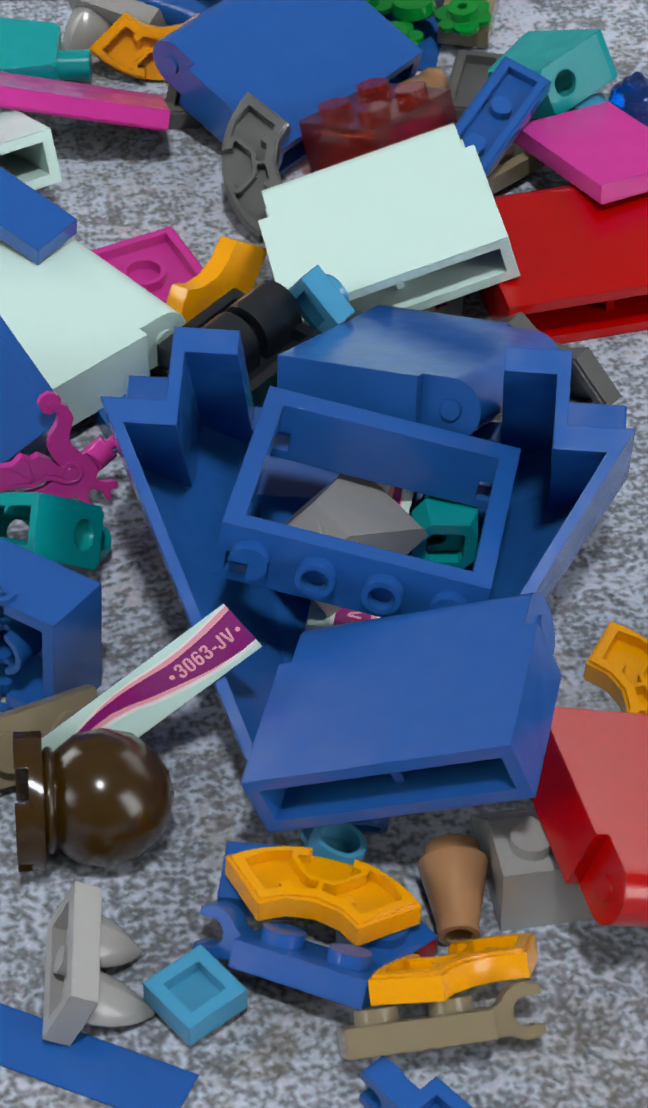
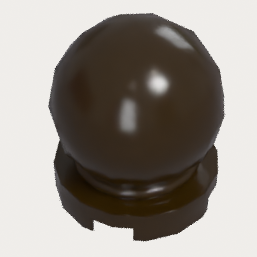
(91, 798)

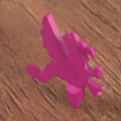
(72, 471)

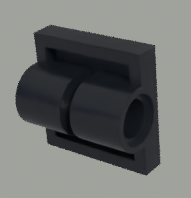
(268, 326)

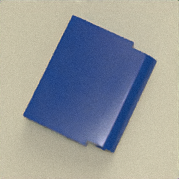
(284, 56)
(410, 365)
(407, 715)

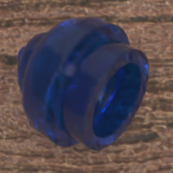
(632, 96)

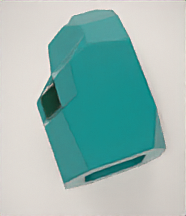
(450, 531)

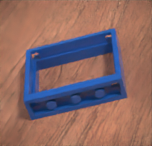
(376, 450)

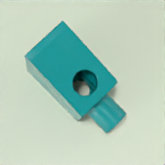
(37, 51)
(571, 59)
(58, 528)

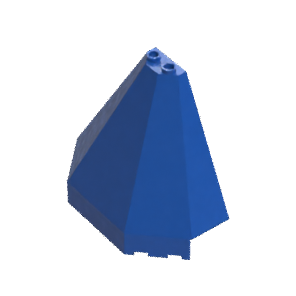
(189, 439)

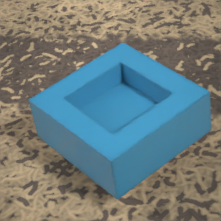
(321, 299)
(195, 995)

